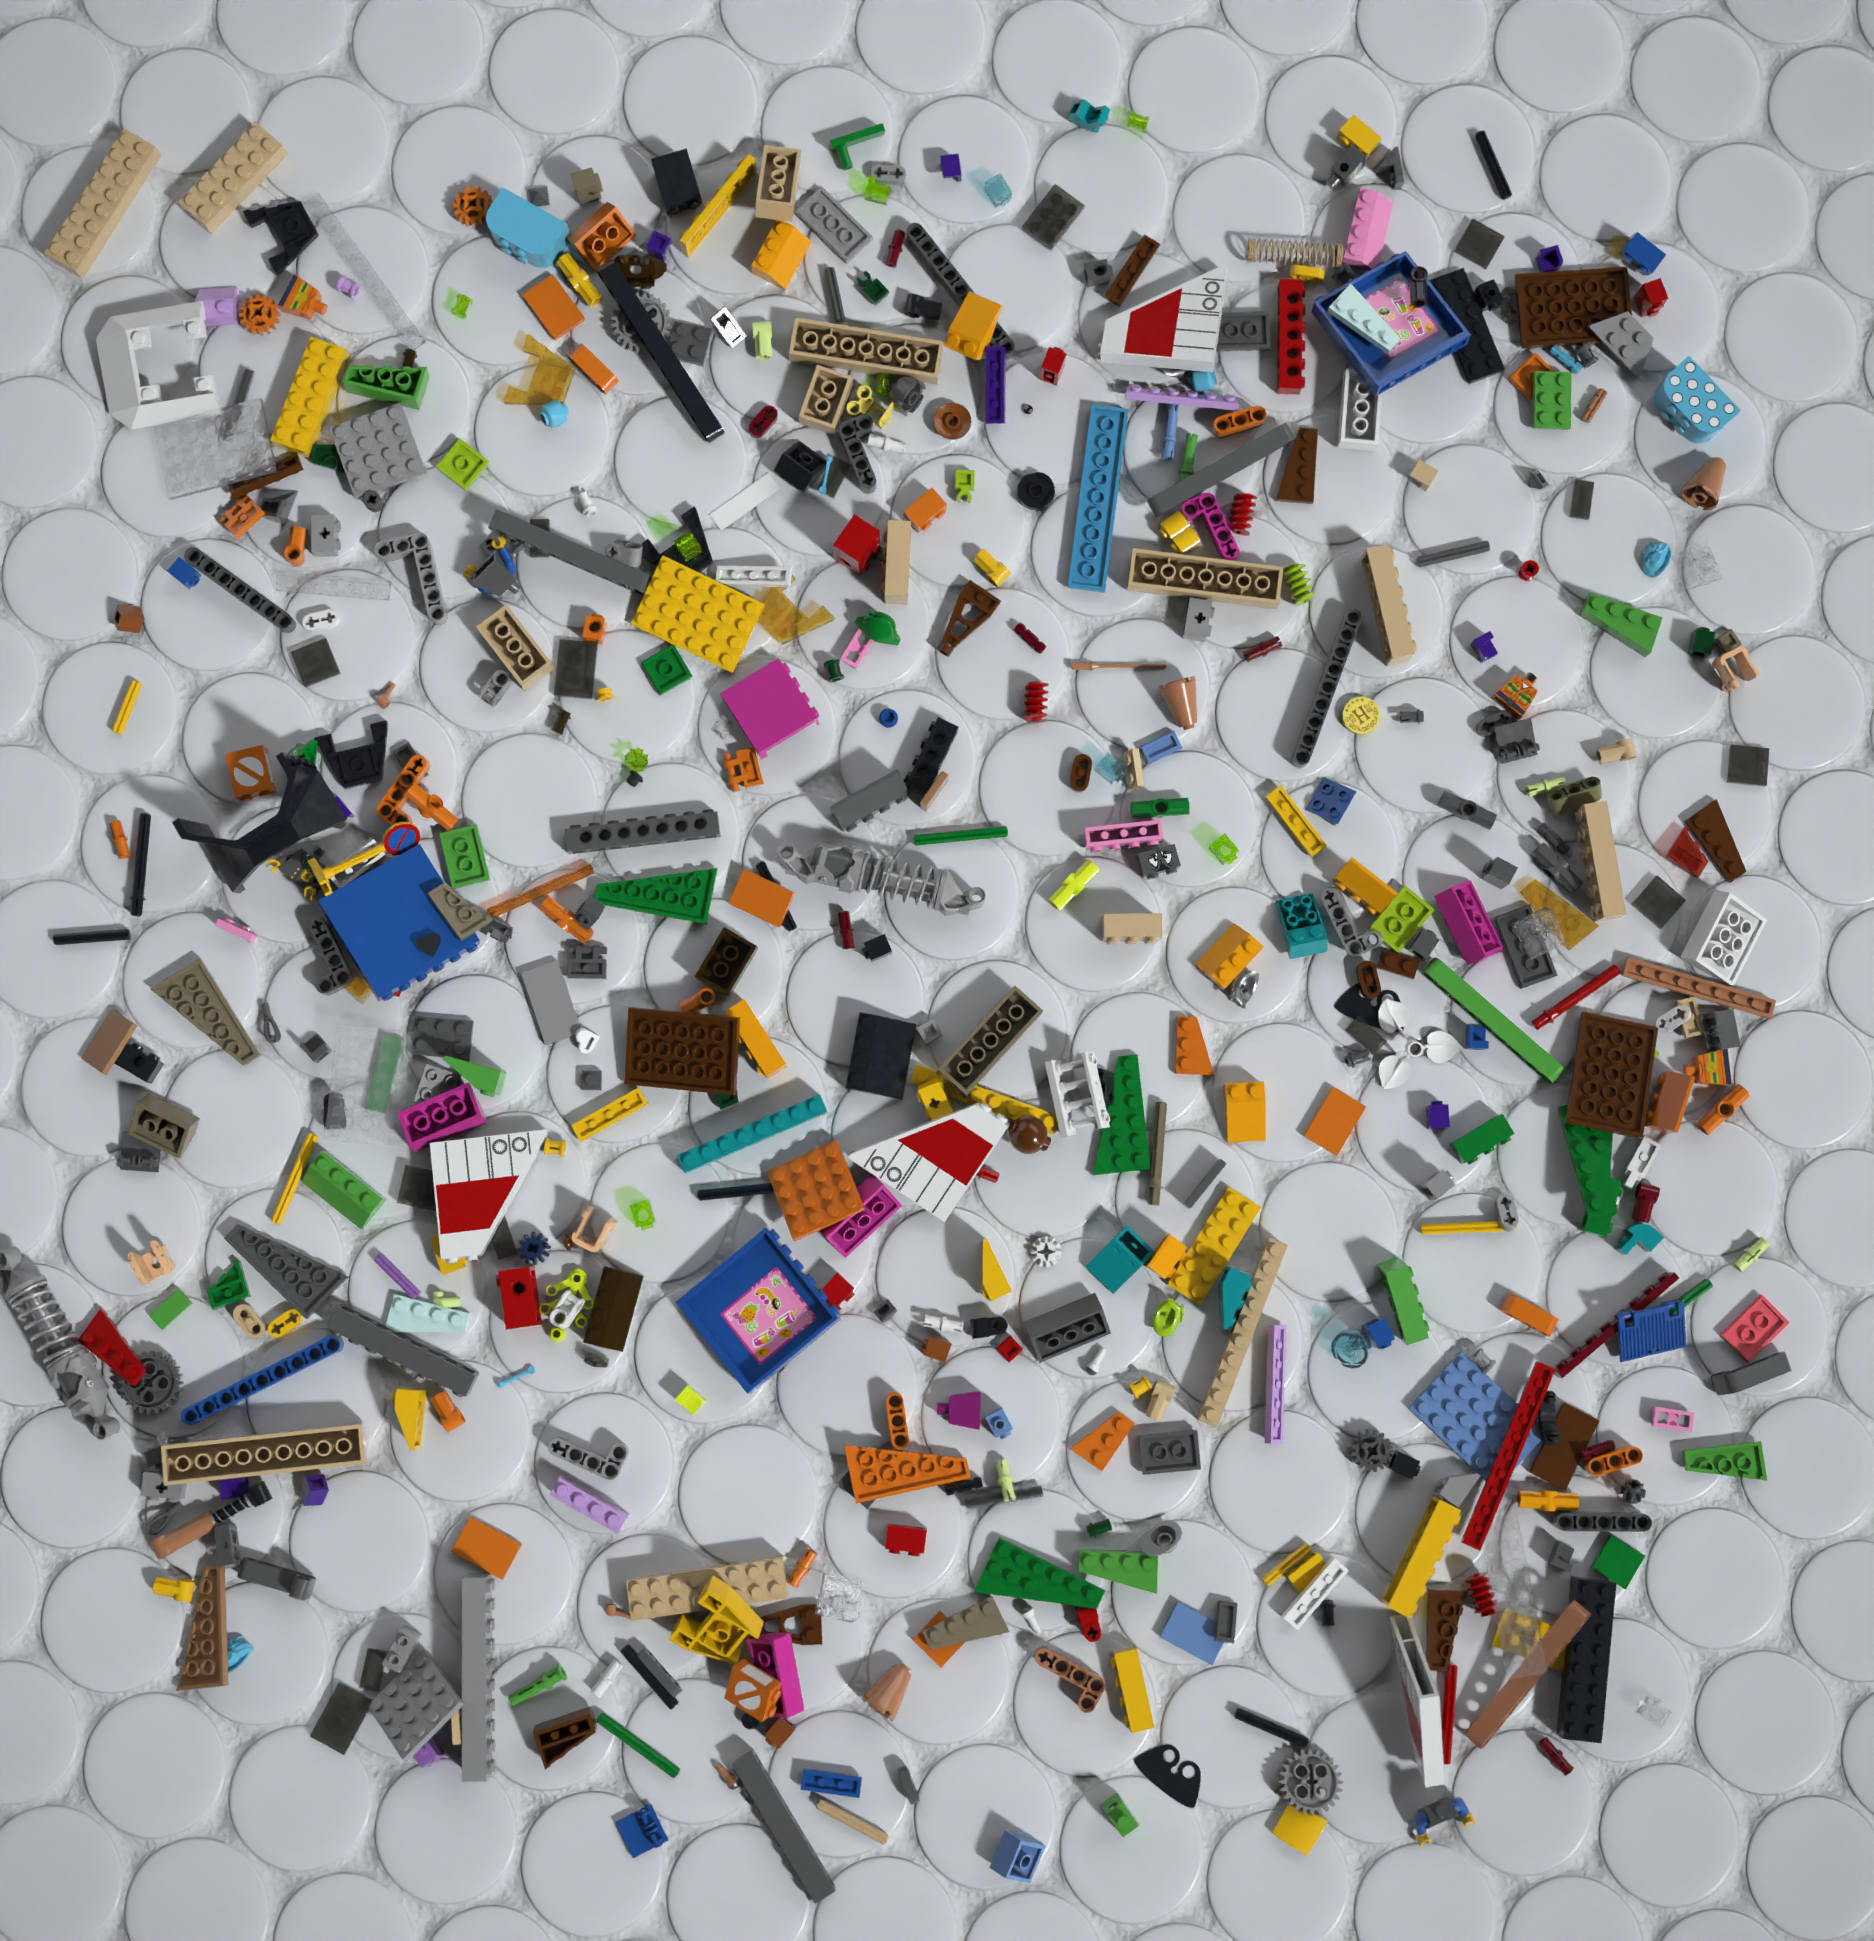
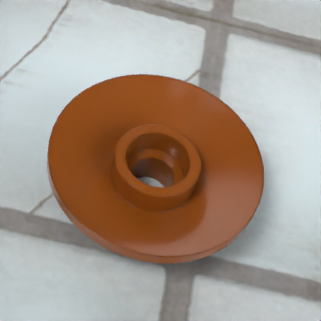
(952, 412)

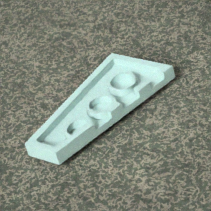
(421, 1316)

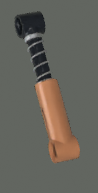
(208, 1521)

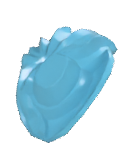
(1656, 558)
(237, 1652)

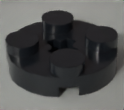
(1035, 480)

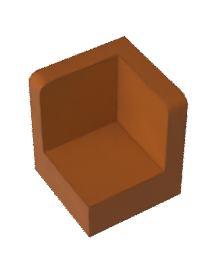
(128, 618)

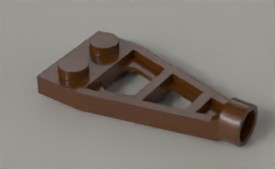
(981, 600)
(811, 1624)

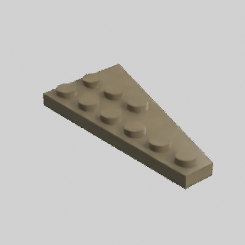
(205, 1006)

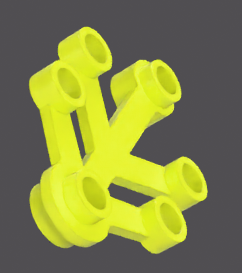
(574, 1286)

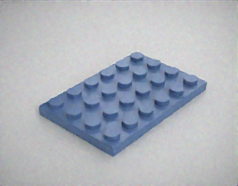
(1470, 1414)

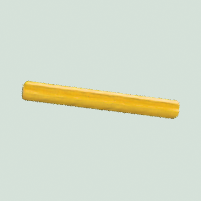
(294, 1178)
(1465, 1227)

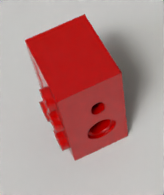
(857, 545)
(519, 1308)

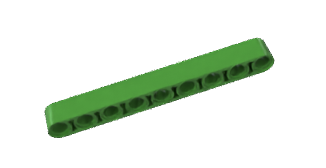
(1493, 1020)

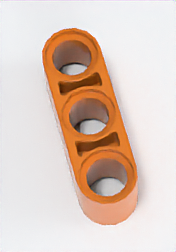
(593, 368)
(1233, 428)
(1529, 1314)
(897, 1430)
(1622, 1460)

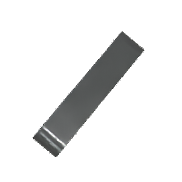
(1610, 1525)

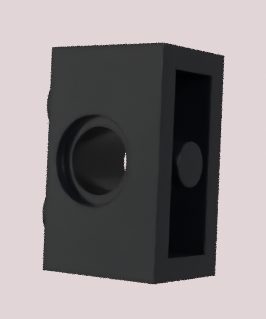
(149, 1068)

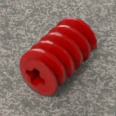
(1240, 513)
(1035, 701)
(1481, 1593)

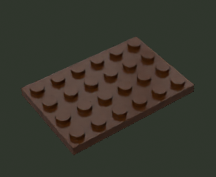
(1562, 304)
(682, 1050)
(1611, 1075)

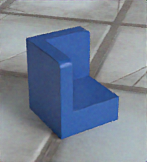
(1476, 1038)

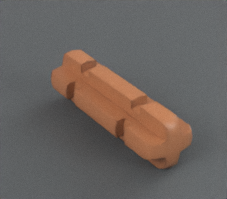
(1594, 405)

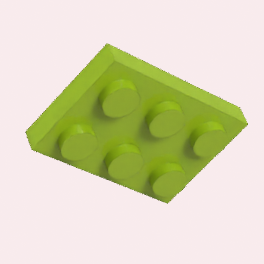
(1402, 919)

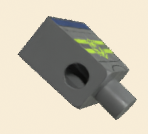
(1352, 162)

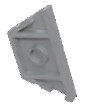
(1625, 340)

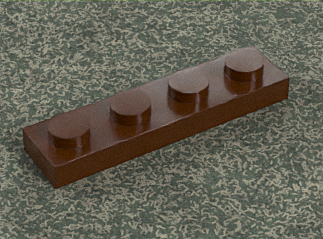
(1132, 270)
(285, 468)

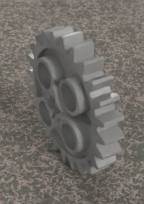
(633, 340)
(1328, 1782)

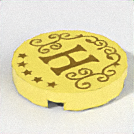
(1361, 715)

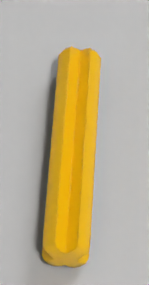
(126, 707)
(1287, 1564)

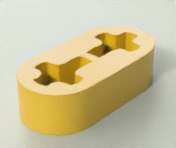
(1307, 273)
(283, 1320)

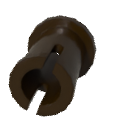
(409, 358)
(561, 721)

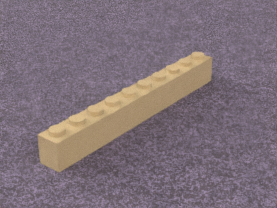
(1242, 1332)

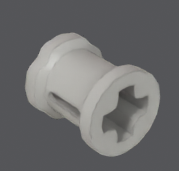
(1477, 1356)

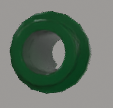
(1099, 1528)

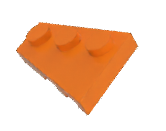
(1104, 1441)

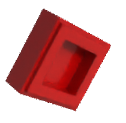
(1009, 1348)

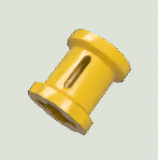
(555, 1147)
(1140, 1386)

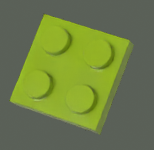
(463, 464)

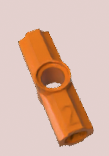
(430, 806)
(564, 919)
(1714, 1117)

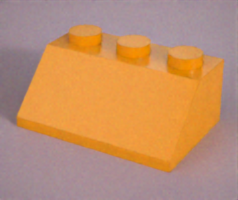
(780, 254)
(1364, 887)
(1229, 956)

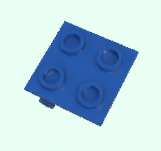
(1330, 801)
(642, 1831)

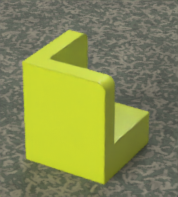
(690, 1399)

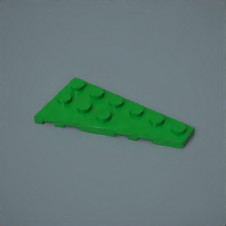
(1026, 1576)

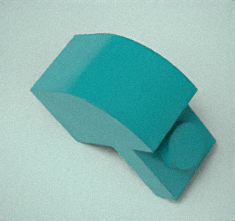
(1088, 116)
(1639, 1234)

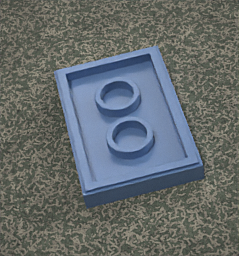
(1192, 1633)

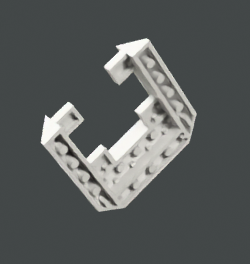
(143, 406)

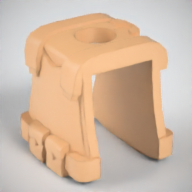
(1746, 668)
(585, 1242)
(143, 1263)

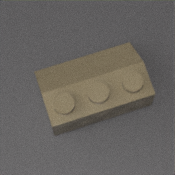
(163, 1125)

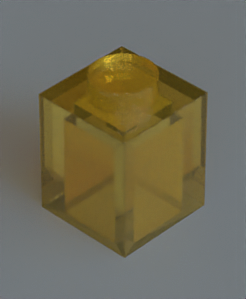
(359, 989)

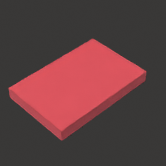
(1754, 1328)

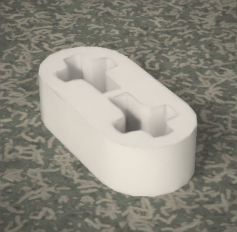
(320, 616)
(1671, 1015)

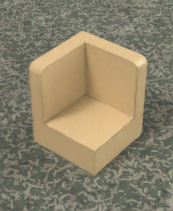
(1424, 474)

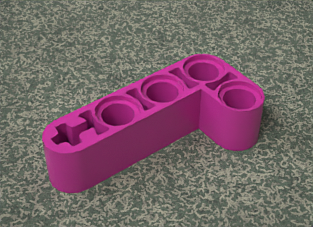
(1213, 529)

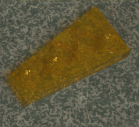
(1573, 923)

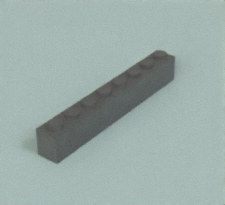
(402, 1350)
(784, 1827)

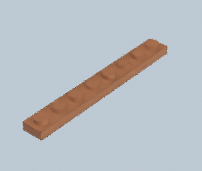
(1698, 988)

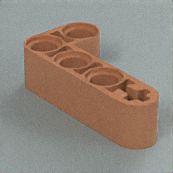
(1067, 1674)

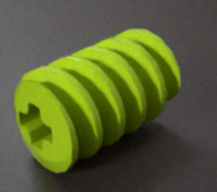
(1298, 583)

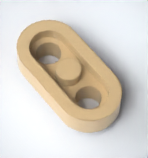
(249, 1322)

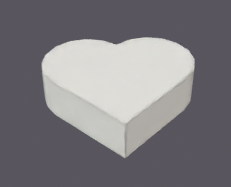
(586, 1040)

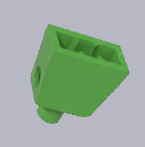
(1120, 1815)

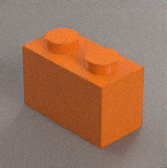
(925, 510)

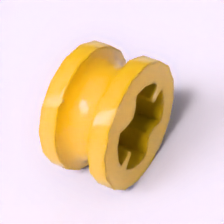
(604, 694)

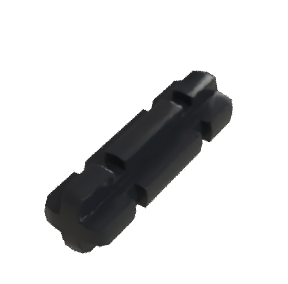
(963, 1486)

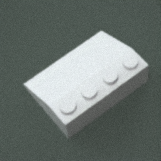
(1723, 937)

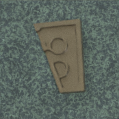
(457, 913)

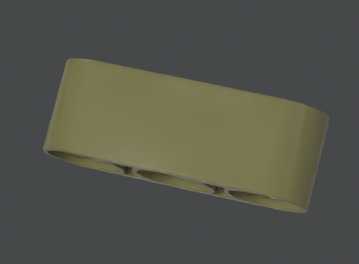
(1574, 795)

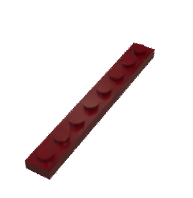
(1609, 1329)

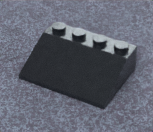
(880, 1056)

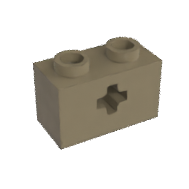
(587, 185)

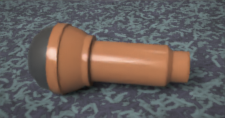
(731, 1781)

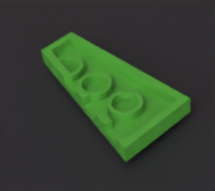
(1735, 1460)

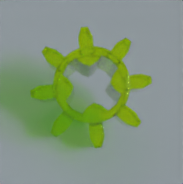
(636, 759)

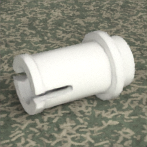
(587, 504)

